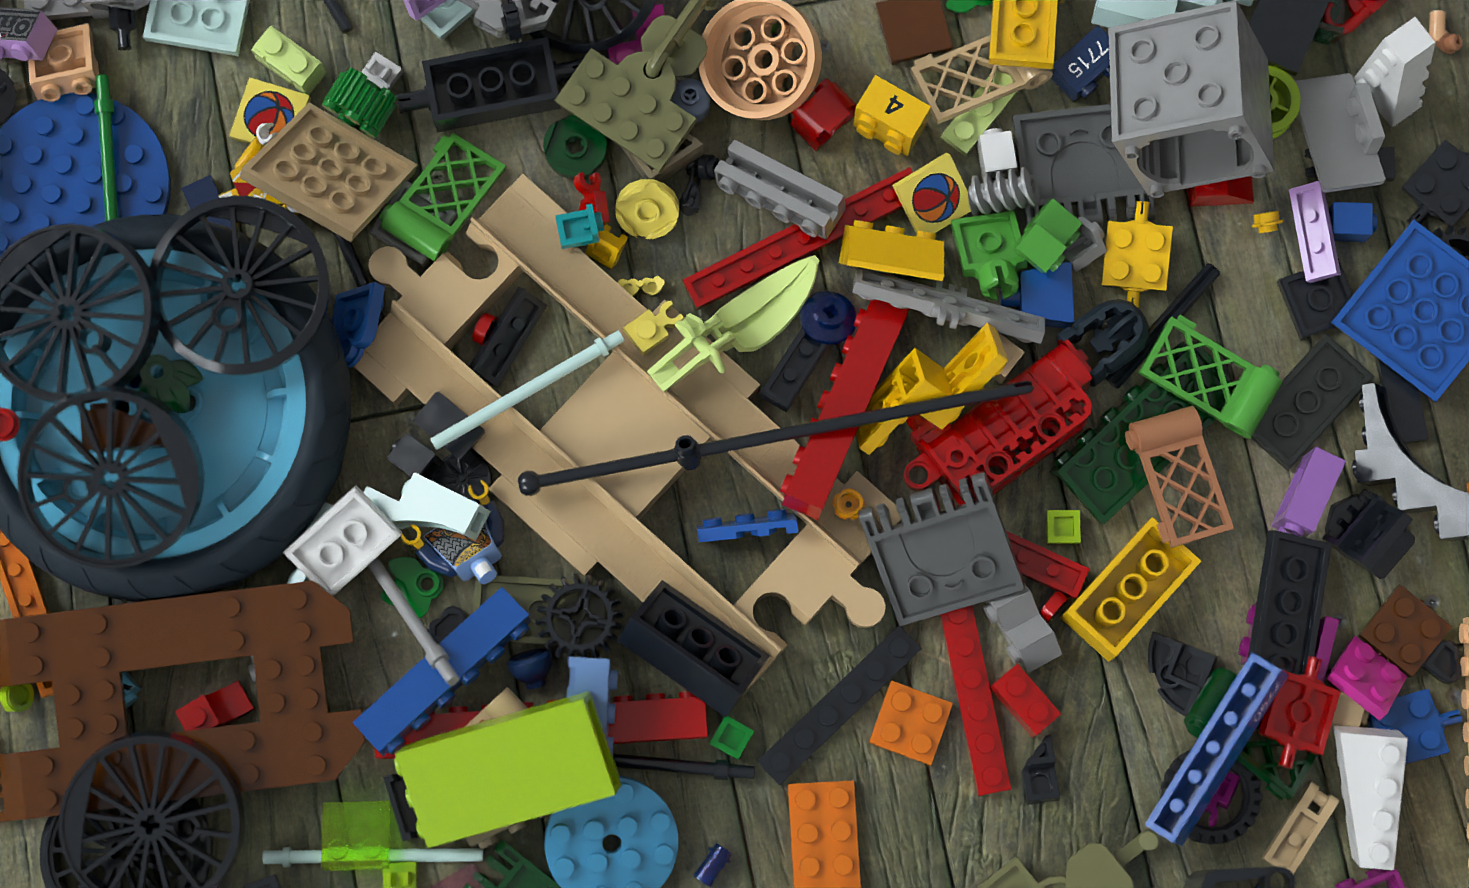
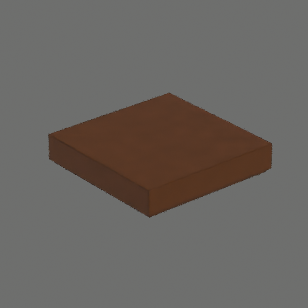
(913, 29)

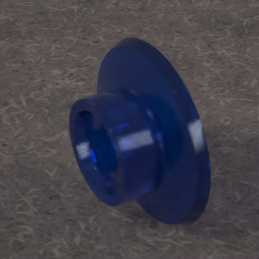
(825, 329)

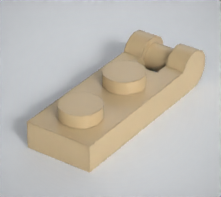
(1300, 829)

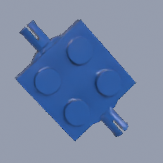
(1419, 722)

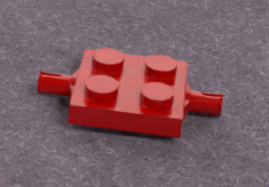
(1301, 714)

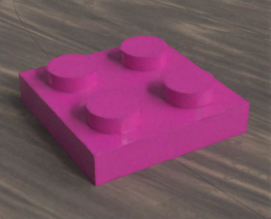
(1367, 677)

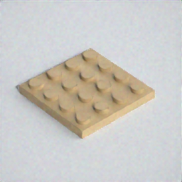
(328, 171)

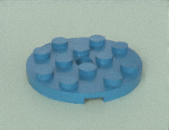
(646, 845)

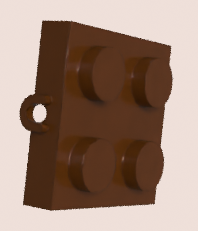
(1404, 631)

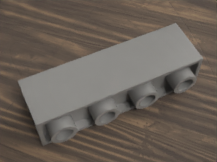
(780, 190)

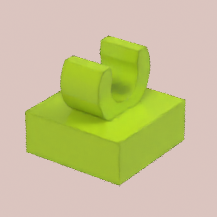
(401, 875)

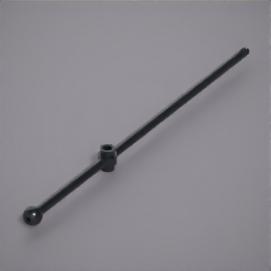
(689, 452)

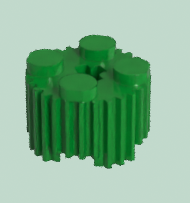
(360, 102)

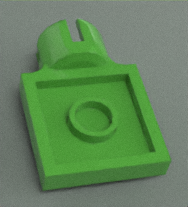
(987, 253)

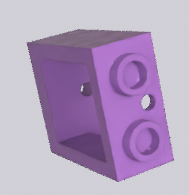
(1308, 493)

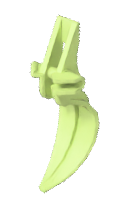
(742, 323)

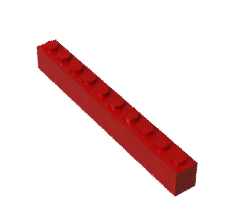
(634, 720)

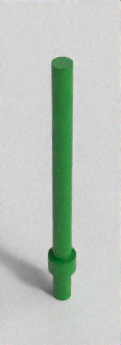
(104, 109)

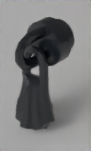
(705, 170)

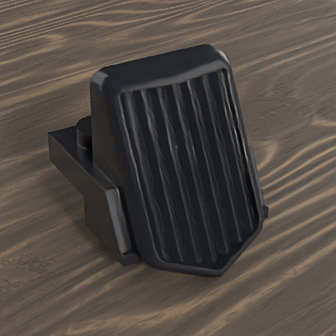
(1369, 532)

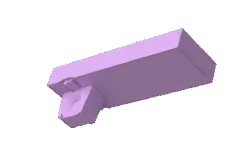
(1314, 232)

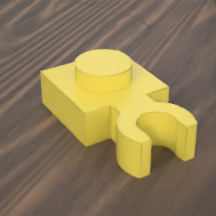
(649, 330)

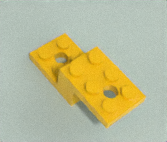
(923, 379)

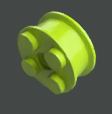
(1284, 100)

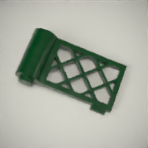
(1202, 712)

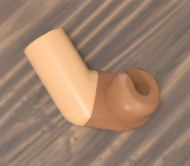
(1445, 41)

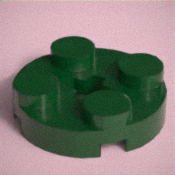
(559, 155)

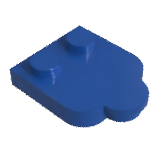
(357, 319)

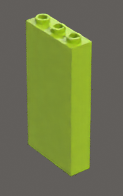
(508, 769)

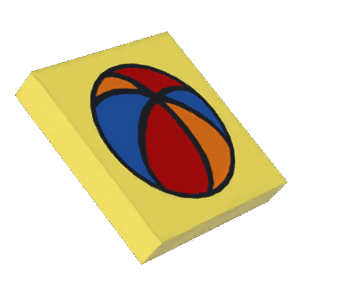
(265, 104)
(933, 195)

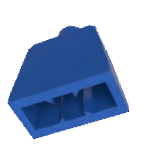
(1045, 295)

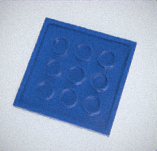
(1414, 311)

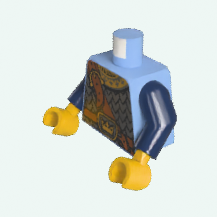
(459, 555)

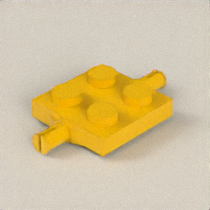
(1137, 255)

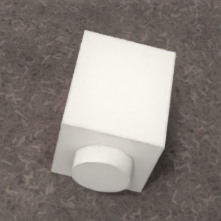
(996, 152)

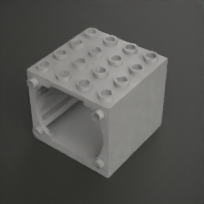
(1190, 99)

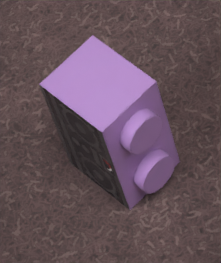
(25, 33)

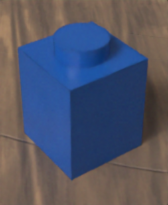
(1352, 221)

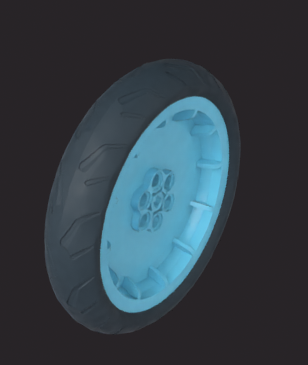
(263, 438)

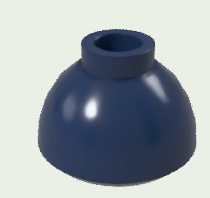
(531, 667)

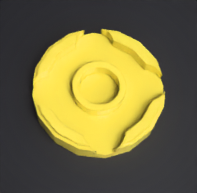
(647, 208)

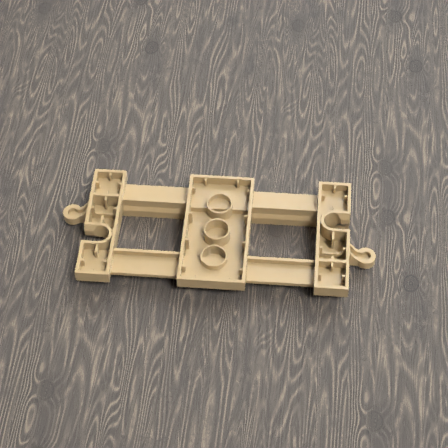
(608, 419)

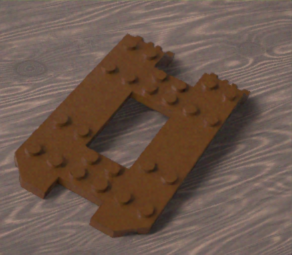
(93, 646)

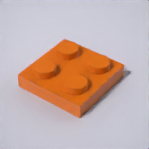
(910, 723)

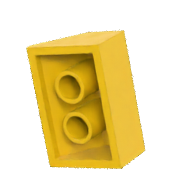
(892, 251)

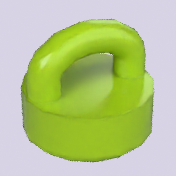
(17, 697)

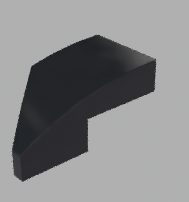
(1040, 775)

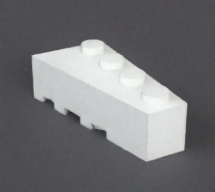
(1398, 70)
(1371, 787)

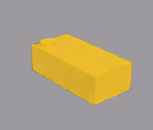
(1129, 591)

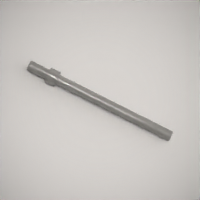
(435, 653)

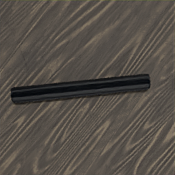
(1179, 306)

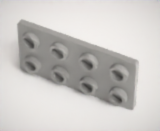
(1341, 132)

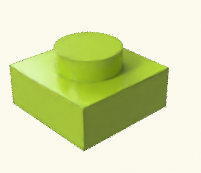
(1063, 527)

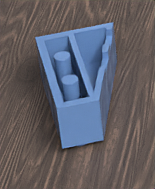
(599, 679)

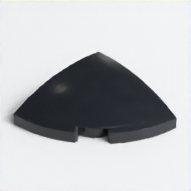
(1179, 670)

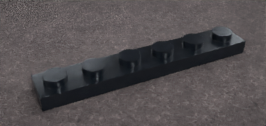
(839, 705)

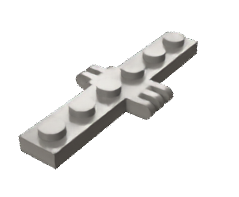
(948, 305)

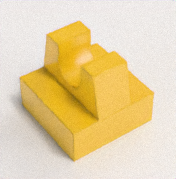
(608, 249)

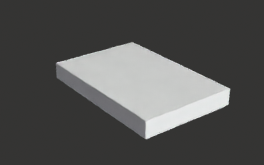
(343, 541)

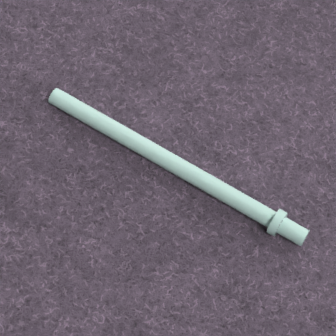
(600, 347)
(288, 856)

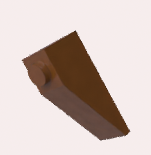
(98, 416)

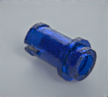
(713, 864)

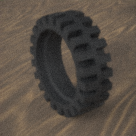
(1243, 820)

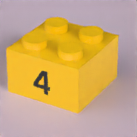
(891, 116)

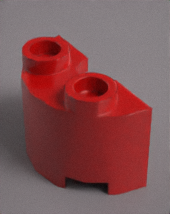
(823, 114)

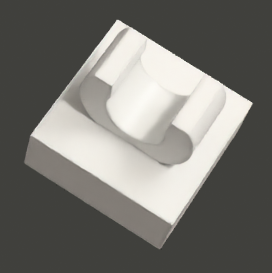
(382, 71)

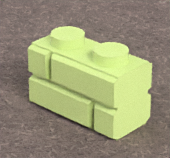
(288, 60)

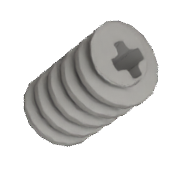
(1003, 192)

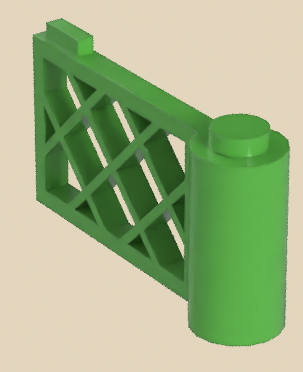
(426, 231)
(1248, 398)

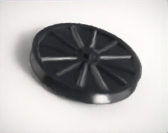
(458, 476)

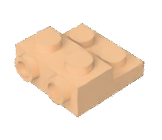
(66, 66)

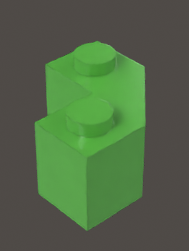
(1047, 237)

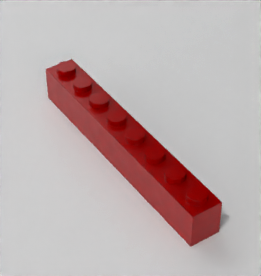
(851, 394)

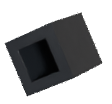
(412, 456)

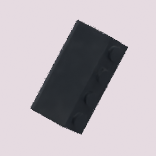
(693, 648)

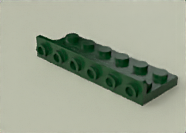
(1102, 466)

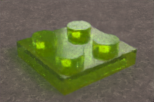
(356, 835)

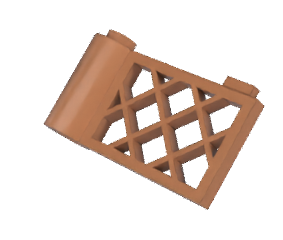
(1169, 434)

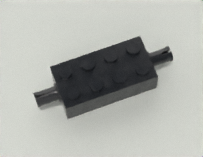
(489, 85)

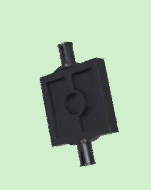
(1441, 186)

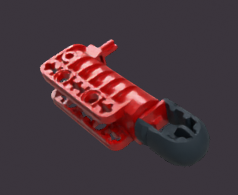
(1004, 425)

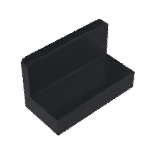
(440, 415)

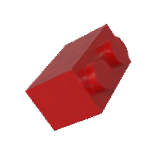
(1025, 700)

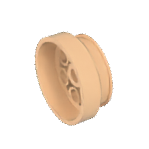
(725, 48)

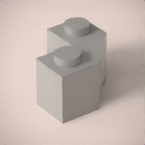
(1024, 629)

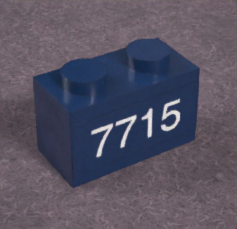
(1083, 65)

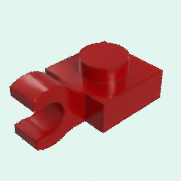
(592, 195)

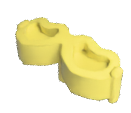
(648, 285)

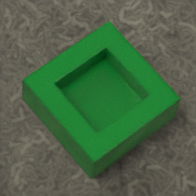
(731, 737)

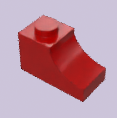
(216, 708)

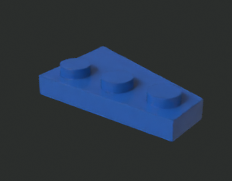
(714, 529)

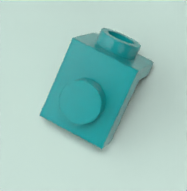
(579, 227)

